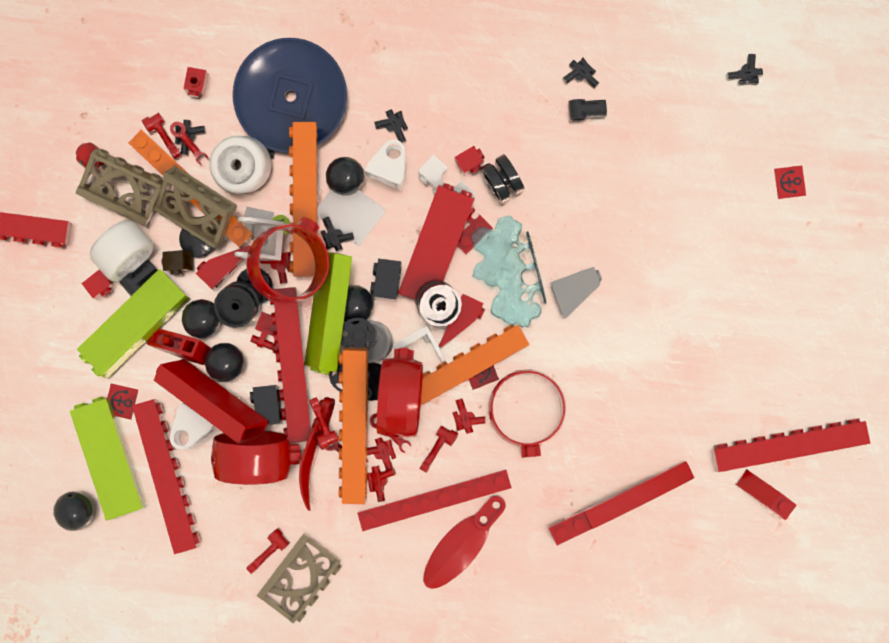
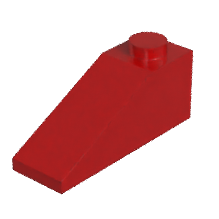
(219, 268)
(470, 311)
(179, 345)
(766, 495)

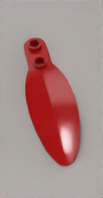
(311, 450)
(461, 545)

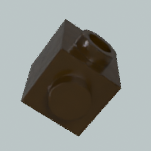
(177, 261)

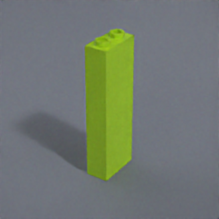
(328, 316)
(132, 324)
(107, 458)

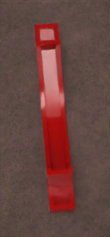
(621, 504)

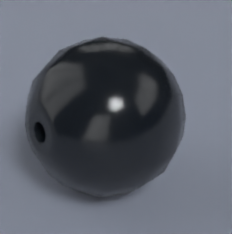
(345, 176)
(358, 303)
(200, 319)
(224, 362)
(73, 511)

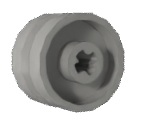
(383, 342)

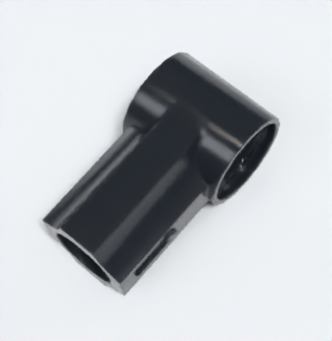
(581, 109)
(136, 279)

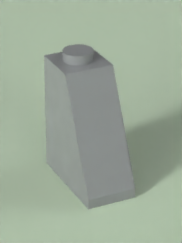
(574, 289)

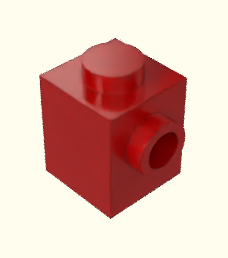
(195, 82)
(470, 160)
(98, 285)

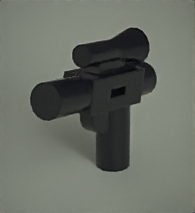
(581, 71)
(748, 72)
(393, 123)
(191, 132)
(334, 237)

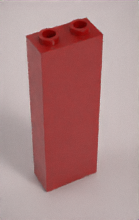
(437, 239)
(210, 400)

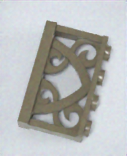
(207, 197)
(108, 200)
(274, 587)

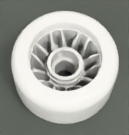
(254, 161)
(121, 250)

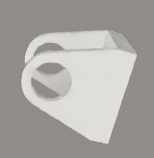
(386, 169)
(270, 251)
(423, 332)
(193, 424)

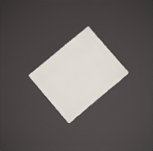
(351, 213)

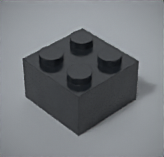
(386, 280)
(267, 403)

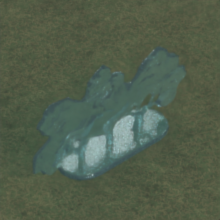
(505, 268)

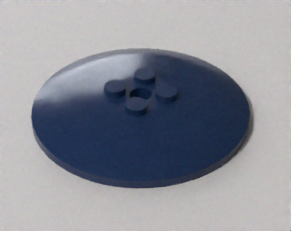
(285, 67)

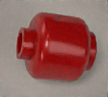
(83, 154)

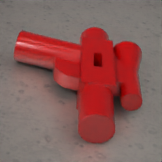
(280, 266)
(466, 419)
(383, 451)
(378, 480)

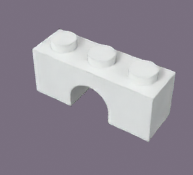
(432, 173)

